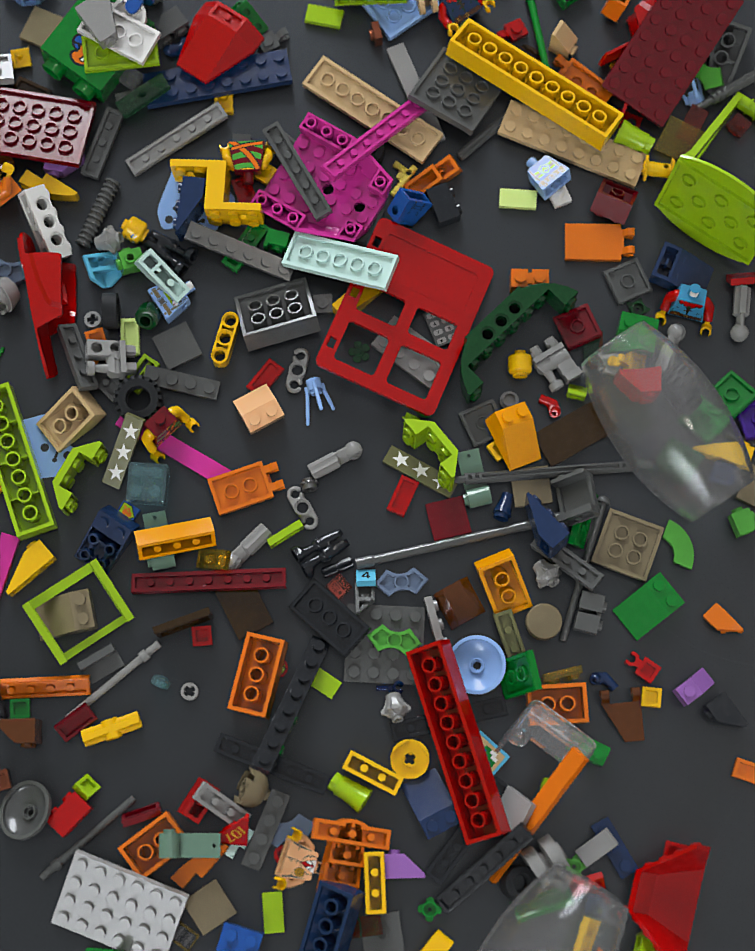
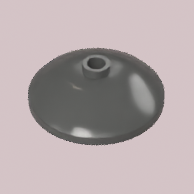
(25, 810)

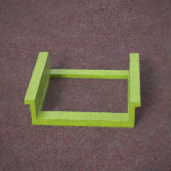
(31, 605)

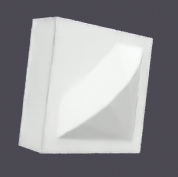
(560, 198)

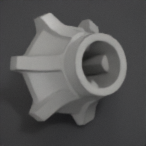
(109, 240)
(546, 573)
(395, 707)

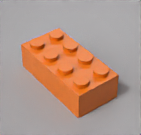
(258, 675)

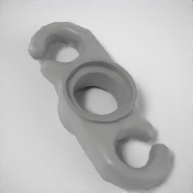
(298, 378)
(301, 499)

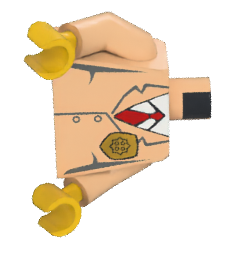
(296, 861)

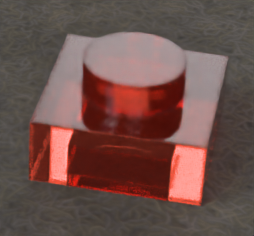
(738, 125)

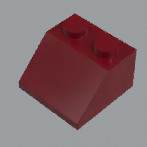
(613, 201)

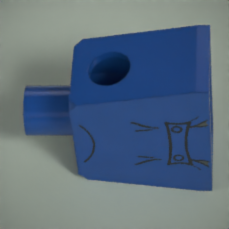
(408, 206)

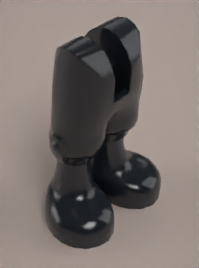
(166, 246)
(326, 553)

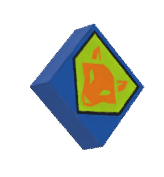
(129, 510)

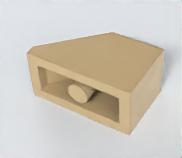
(563, 41)

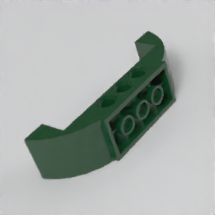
(522, 303)

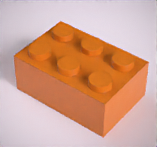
(565, 699)
(143, 848)

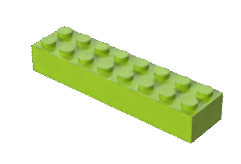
(20, 473)

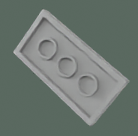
(413, 363)

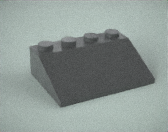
(276, 314)

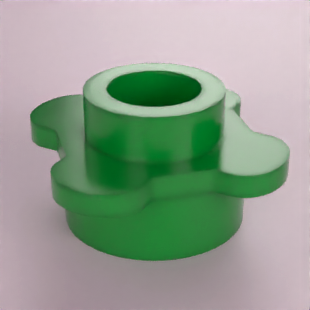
(429, 914)

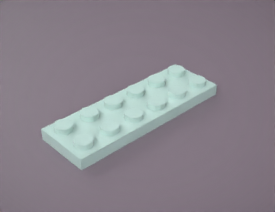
(340, 261)

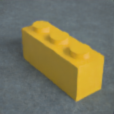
(372, 773)
(374, 883)

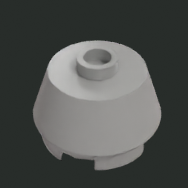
(8, 295)

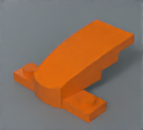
(346, 848)

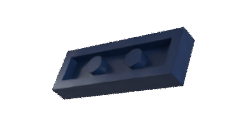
(619, 855)

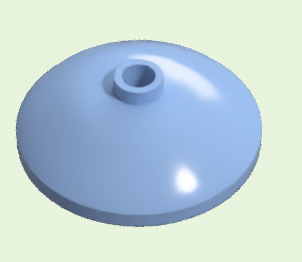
(488, 654)

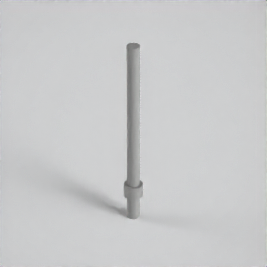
(143, 655)

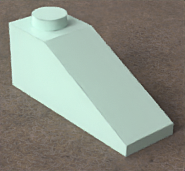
(161, 275)

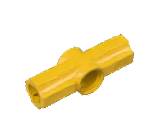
(111, 729)

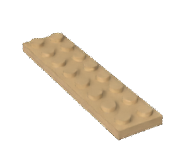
(369, 107)
(540, 133)

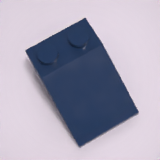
(431, 803)

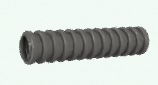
(97, 213)

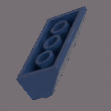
(332, 917)

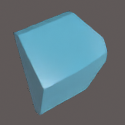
(102, 268)

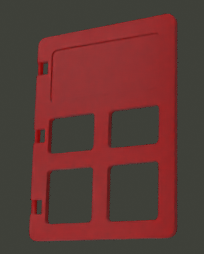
(425, 279)

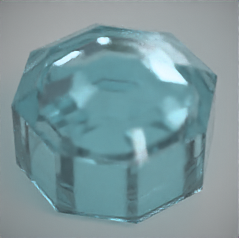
(160, 681)

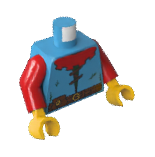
(689, 303)

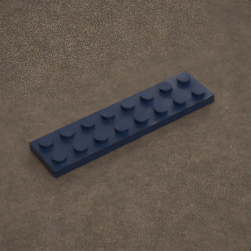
(251, 74)

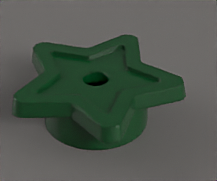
(637, 304)

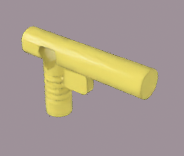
(402, 176)

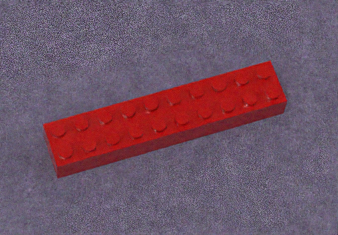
(458, 741)

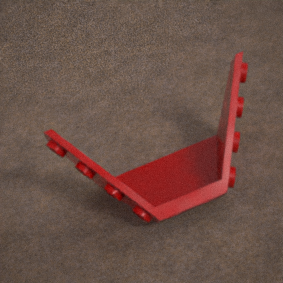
(667, 897)

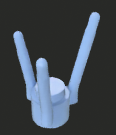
(694, 96)
(315, 388)

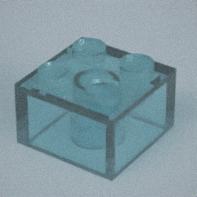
(147, 483)

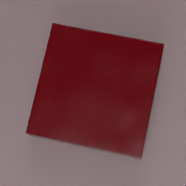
(577, 327)
(448, 518)

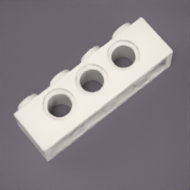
(36, 218)

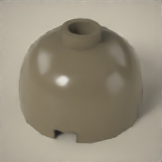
(252, 789)

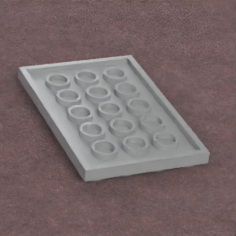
(118, 906)

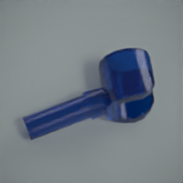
(391, 687)

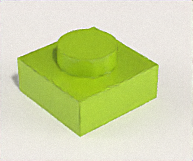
(86, 787)

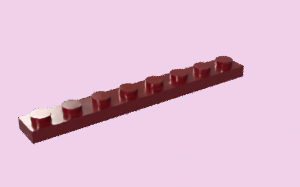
(209, 581)

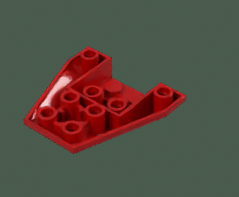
(217, 41)

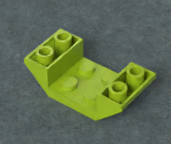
(420, 431)
(64, 479)

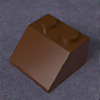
(23, 731)

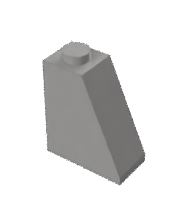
(99, 20)

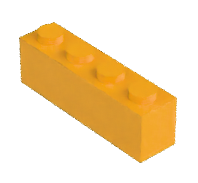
(175, 538)

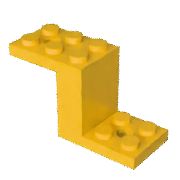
(217, 192)

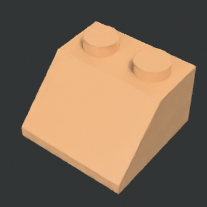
(258, 409)

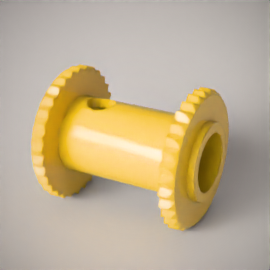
(656, 169)

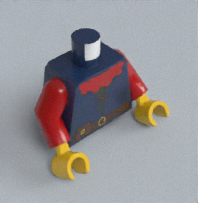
(454, 12)

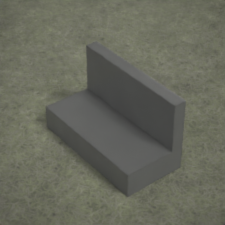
(101, 663)

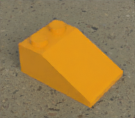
(515, 435)
(503, 582)

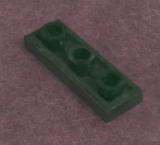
(143, 95)

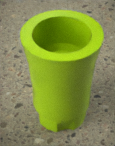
(634, 138)
(350, 791)

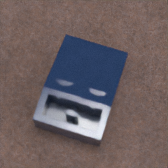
(190, 205)
(679, 267)
(547, 531)
(107, 538)

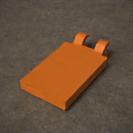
(582, 77)
(597, 242)
(244, 487)

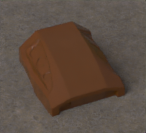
(459, 603)

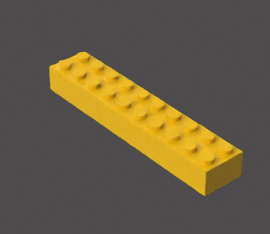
(534, 84)

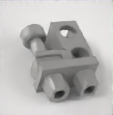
(114, 355)
(554, 358)

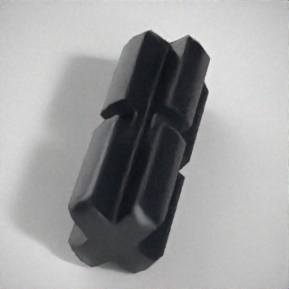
(333, 569)

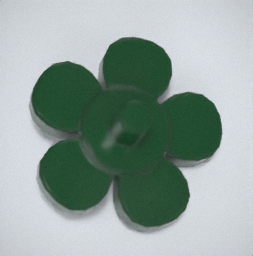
(359, 352)

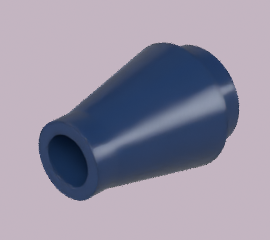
(503, 509)

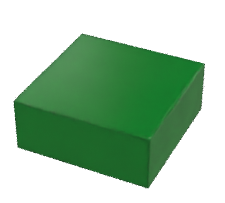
(20, 708)

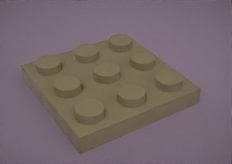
(627, 545)

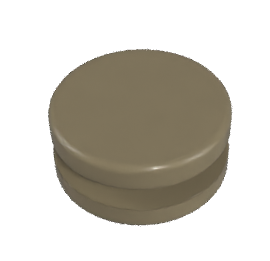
(543, 621)

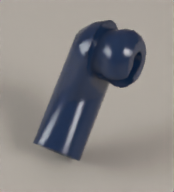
(174, 49)
(603, 678)

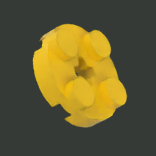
(414, 748)

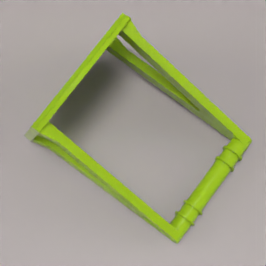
(710, 201)

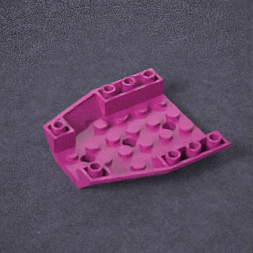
(363, 184)

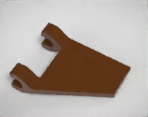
(625, 715)

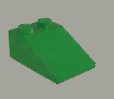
(648, 606)

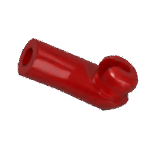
(552, 405)

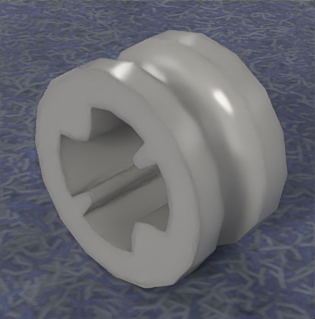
(88, 316)
(188, 697)

